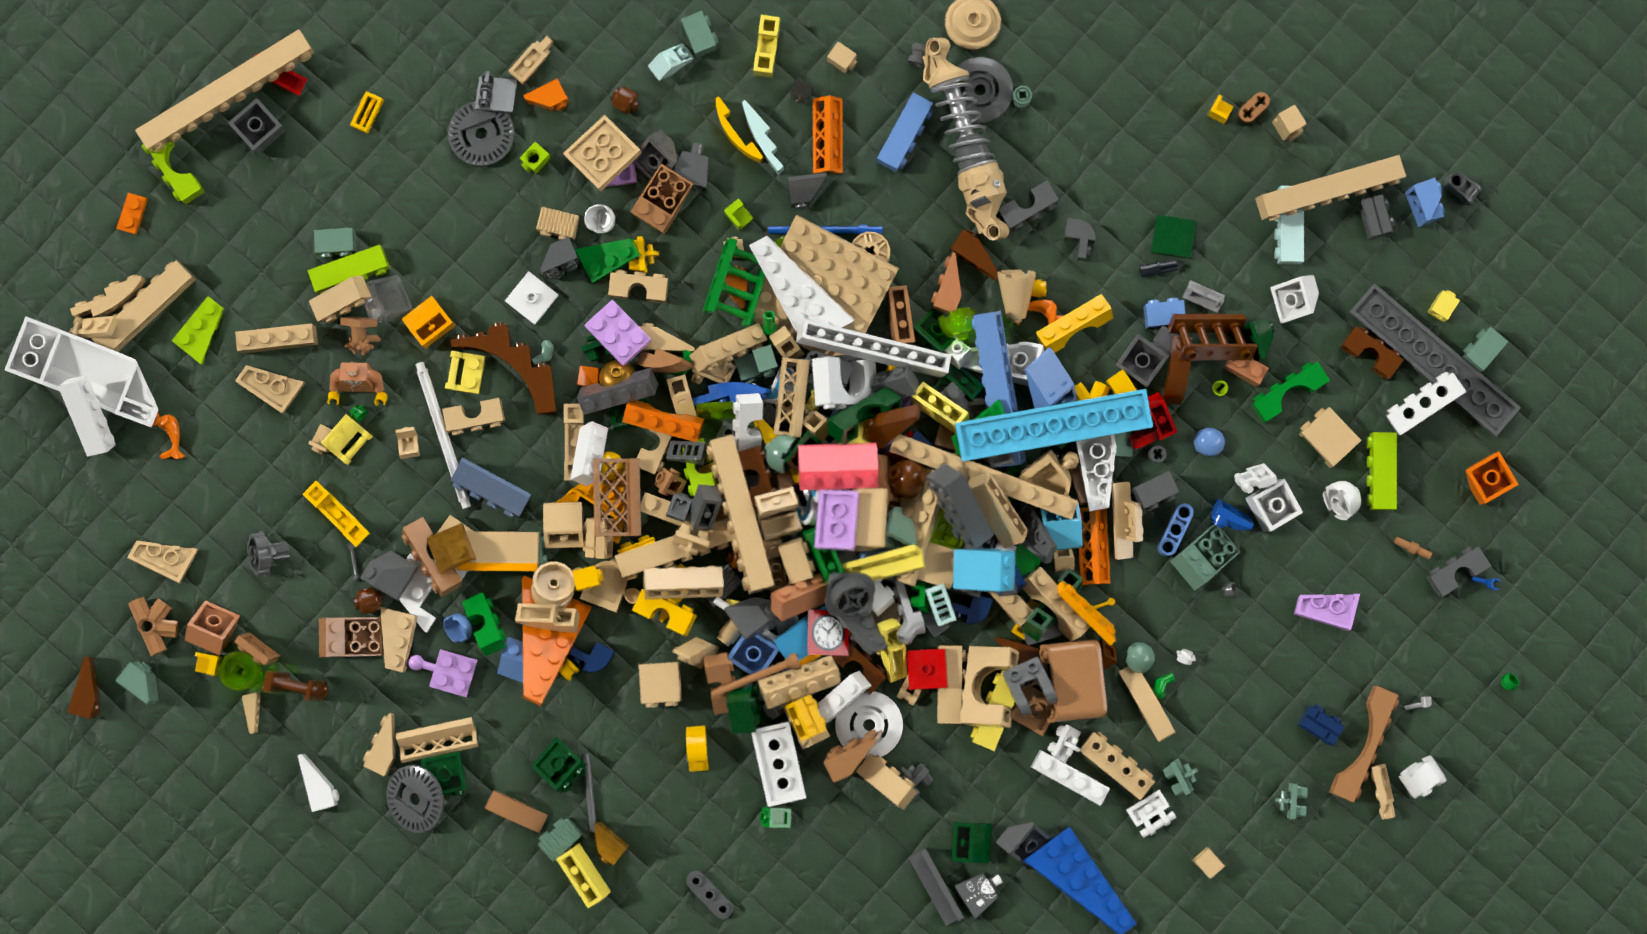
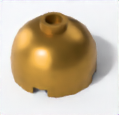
(615, 373)

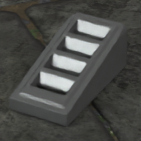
(699, 459)

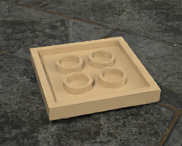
(602, 153)

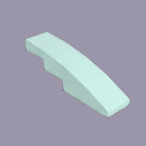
(759, 131)

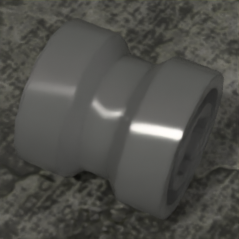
(916, 57)

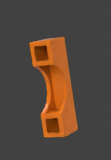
(645, 416)

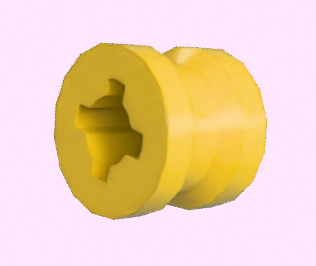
(568, 669)

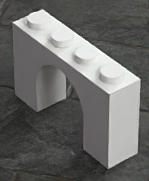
(829, 387)

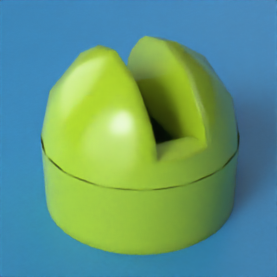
(1223, 391)

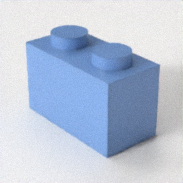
(1160, 313)

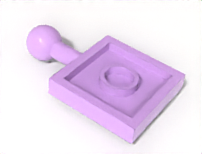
(450, 673)

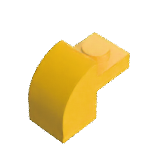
(697, 748)

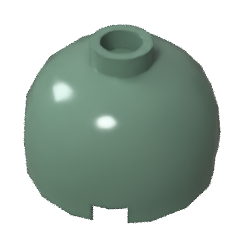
(778, 451)

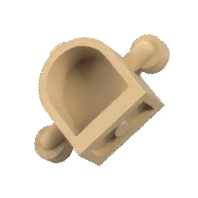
(1051, 472)
(612, 589)

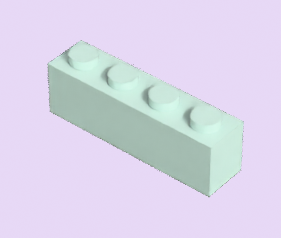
(1290, 237)

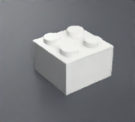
(1274, 505)

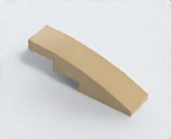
(1147, 703)

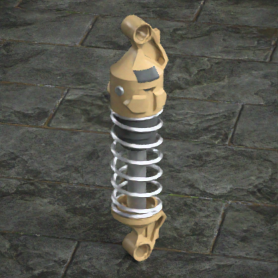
(978, 172)

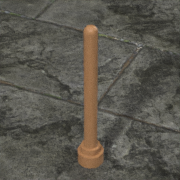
(790, 662)

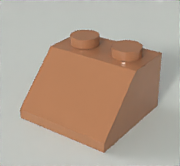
(211, 627)

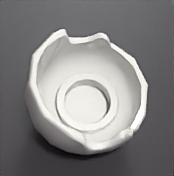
(599, 218)

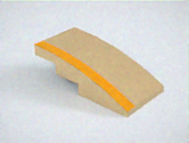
(503, 551)

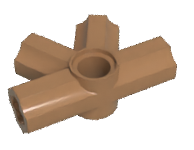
(160, 627)

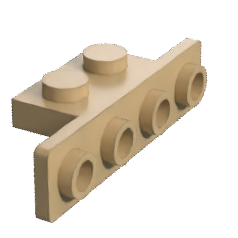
(1126, 520)

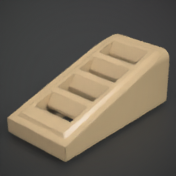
(252, 707)

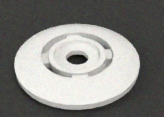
(874, 707)

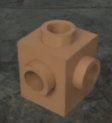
(669, 482)

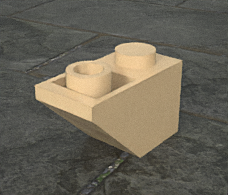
(786, 344)

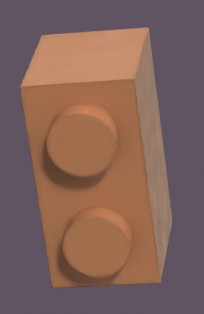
(1247, 370)

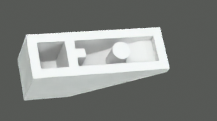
(318, 788)

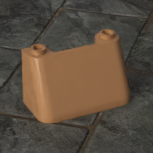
(1076, 680)

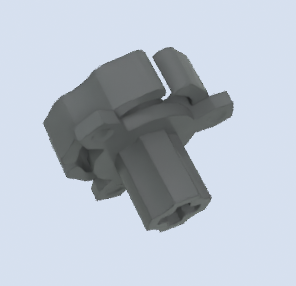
(263, 553)

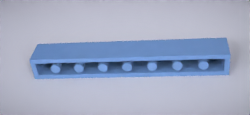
(996, 366)

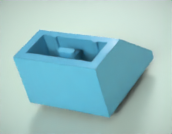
(1064, 531)

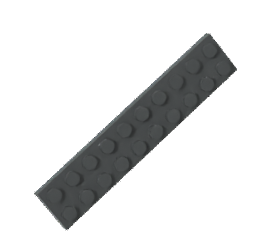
(1433, 357)

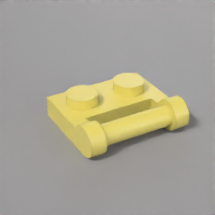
(471, 374)
(341, 435)

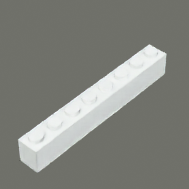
(873, 348)

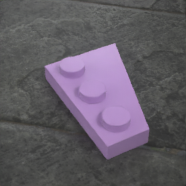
(1328, 609)

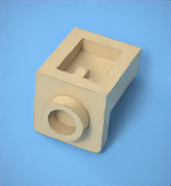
(321, 433)

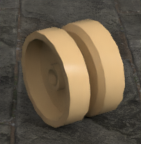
(553, 584)

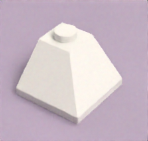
(1295, 298)

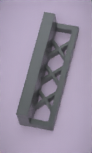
(935, 886)

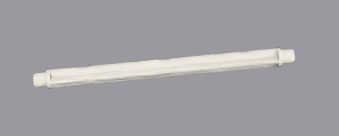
(440, 428)

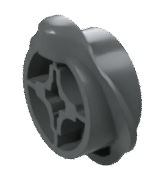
(850, 594)

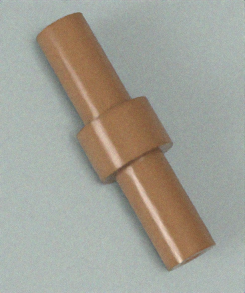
(1412, 547)

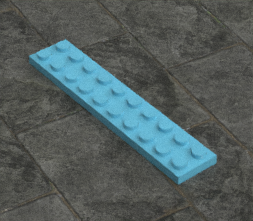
(1053, 425)

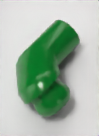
(1160, 685)

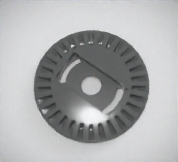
(983, 72)
(482, 151)
(400, 802)

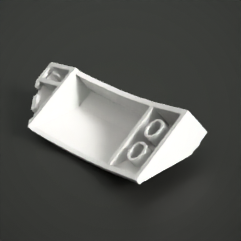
(54, 355)

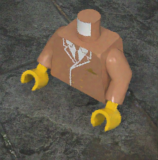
(356, 378)

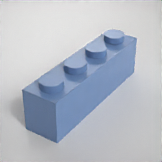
(904, 133)

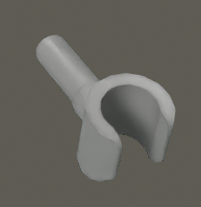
(1425, 702)

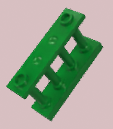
(719, 286)

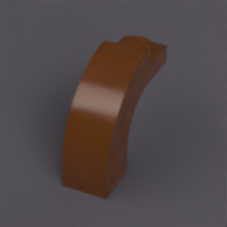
(1177, 375)

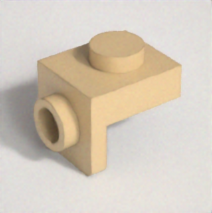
(407, 442)

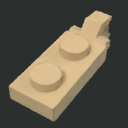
(531, 60)
(1383, 792)

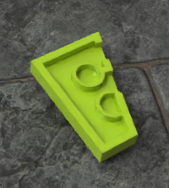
(198, 331)

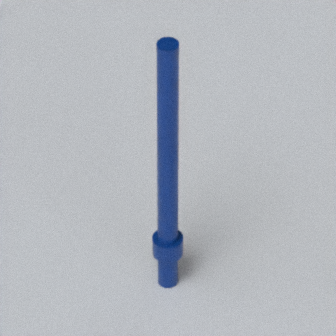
(833, 229)

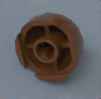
(906, 478)

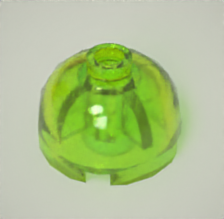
(958, 323)

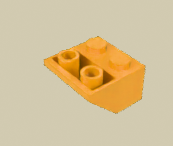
(428, 322)

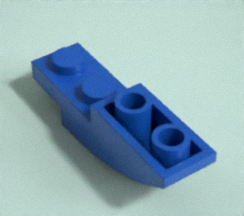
(723, 391)

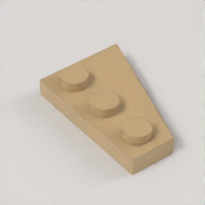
(270, 387)
(163, 559)

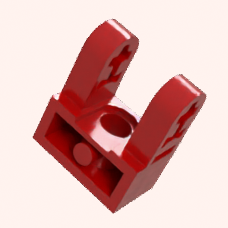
(1162, 424)

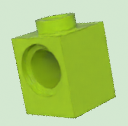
(534, 149)

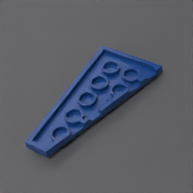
(1074, 873)

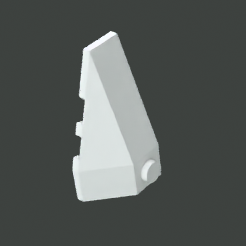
(1020, 357)

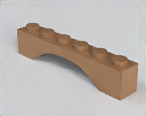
(1379, 707)

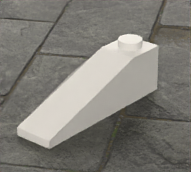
(1097, 469)

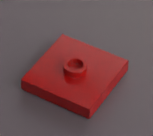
(927, 669)

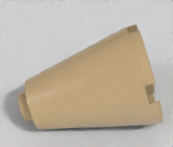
(1016, 292)

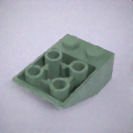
(1205, 556)

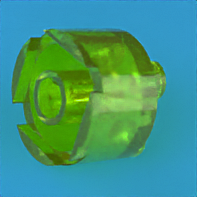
(232, 663)

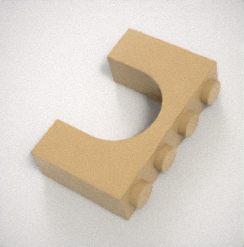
(979, 664)

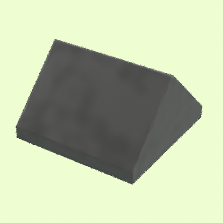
(1142, 360)

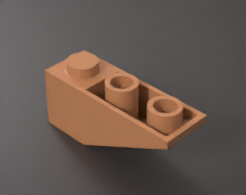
(949, 293)

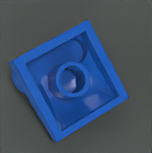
(1228, 516)

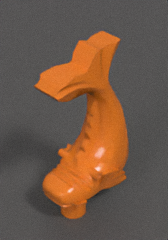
(1046, 307)
(170, 424)

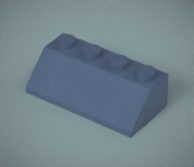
(490, 488)

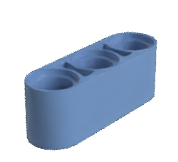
(1182, 523)

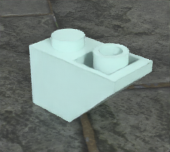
(670, 61)

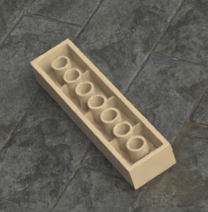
(740, 513)

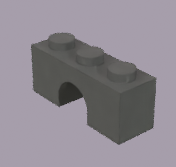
(1043, 199)
(1443, 578)

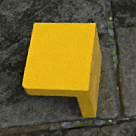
(1220, 110)
(208, 663)

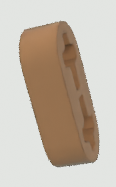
(1250, 105)

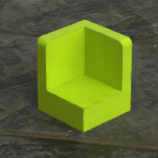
(738, 214)

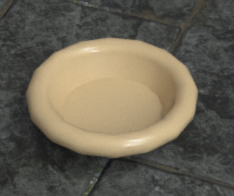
(973, 23)

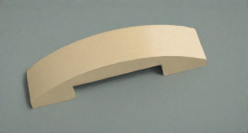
(573, 421)

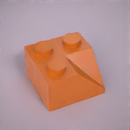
(1490, 478)

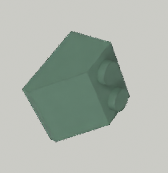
(140, 681)

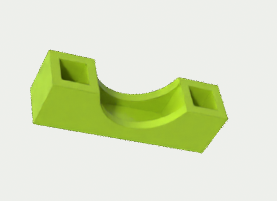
(185, 185)

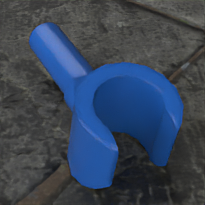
(1489, 583)

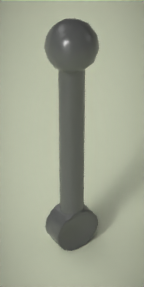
(356, 577)

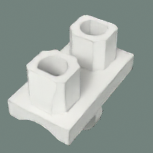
(1065, 744)

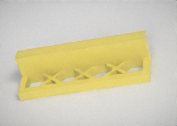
(888, 563)

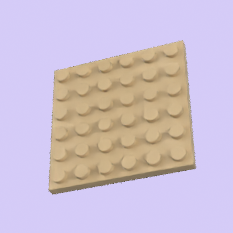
(840, 268)

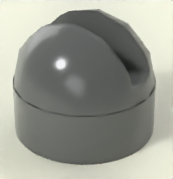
(1230, 589)

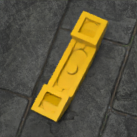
(749, 150)
(336, 513)

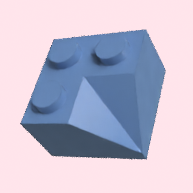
(1425, 203)
(753, 653)

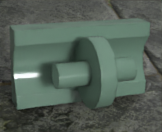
(1184, 784)
(1293, 809)

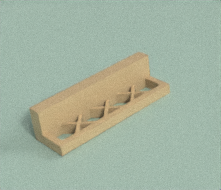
(798, 400)
(437, 736)

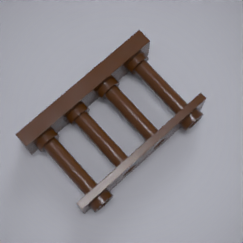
(1212, 324)
(280, 681)

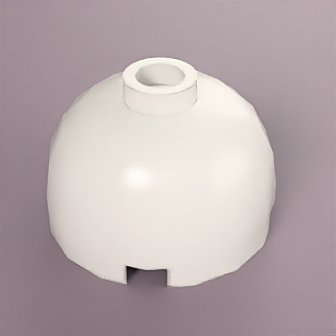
(1343, 499)

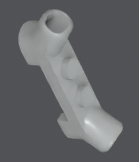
(913, 622)

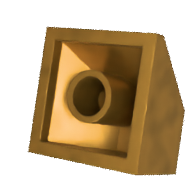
(451, 548)
(609, 844)

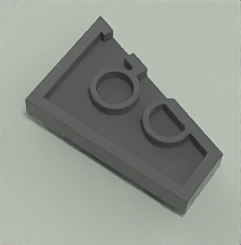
(1037, 537)
(865, 633)

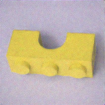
(767, 46)

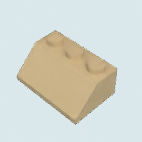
(871, 519)

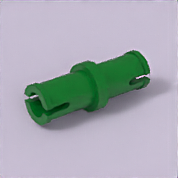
(769, 326)

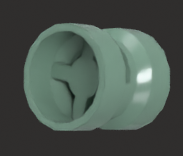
(1019, 99)

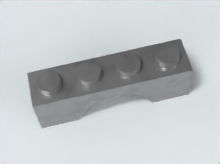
(598, 397)

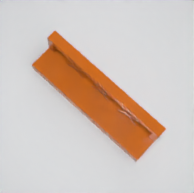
(831, 134)
(1097, 545)

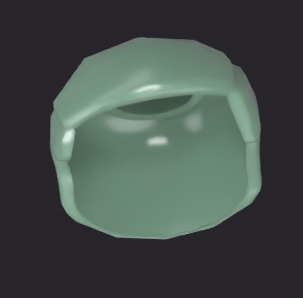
(1140, 657)

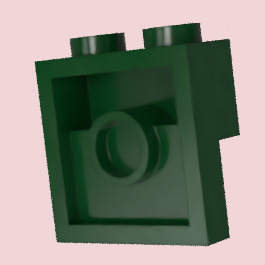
(559, 766)
(448, 772)

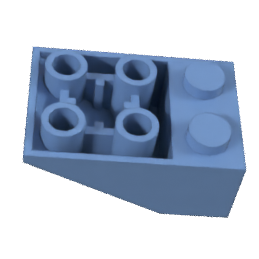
(1049, 381)

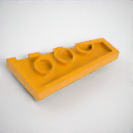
(1087, 612)

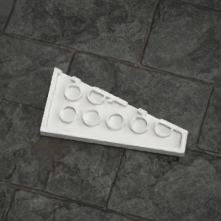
(796, 289)

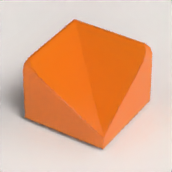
(588, 376)

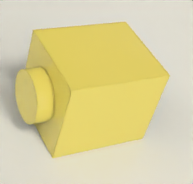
(1443, 305)

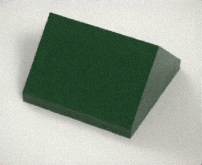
(930, 332)

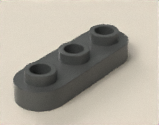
(703, 887)

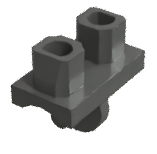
(916, 775)

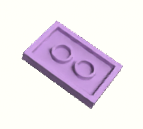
(618, 333)
(837, 520)

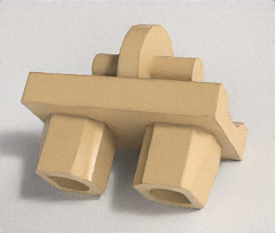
(690, 543)

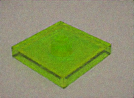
(715, 410)

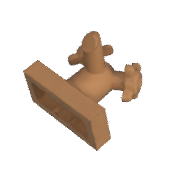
(358, 337)

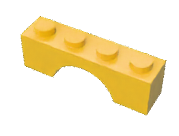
(1090, 314)

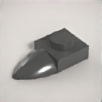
(956, 395)

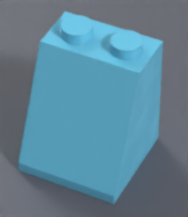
(984, 569)

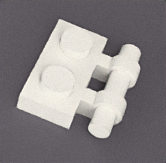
(1255, 476)
(1148, 808)

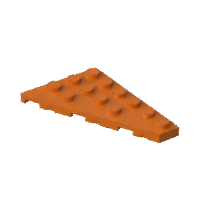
(545, 649)

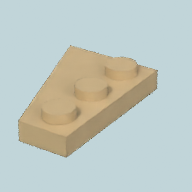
(398, 635)

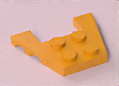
(587, 493)

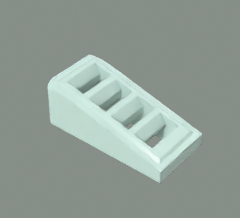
(944, 619)

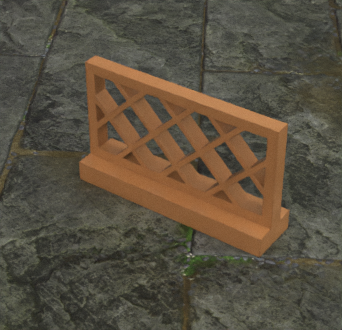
(631, 492)

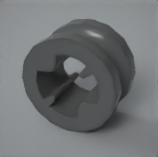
(1162, 452)

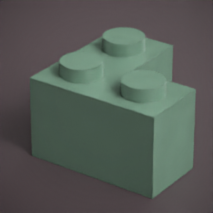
(757, 364)

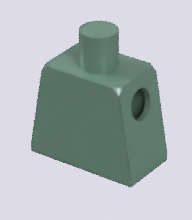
(899, 530)

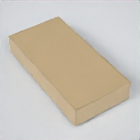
(780, 525)

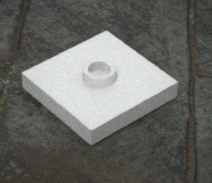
(531, 298)

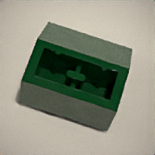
(744, 708)
(971, 842)

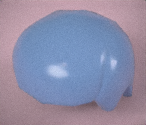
(1209, 442)
(458, 627)

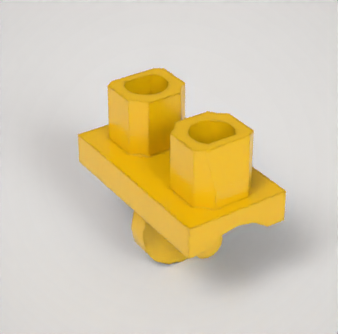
(640, 264)

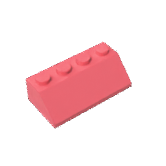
(837, 466)

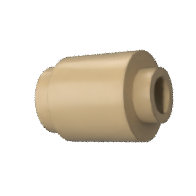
(729, 633)

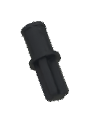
(1158, 268)

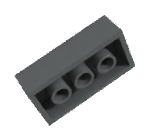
(959, 505)

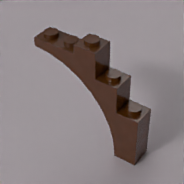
(498, 343)

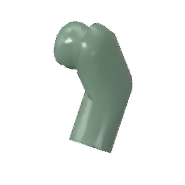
(546, 353)

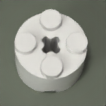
(1421, 777)

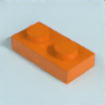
(132, 213)

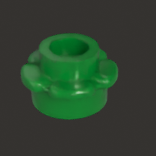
(358, 413)
(1509, 681)

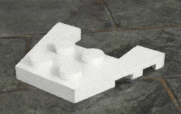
(417, 593)

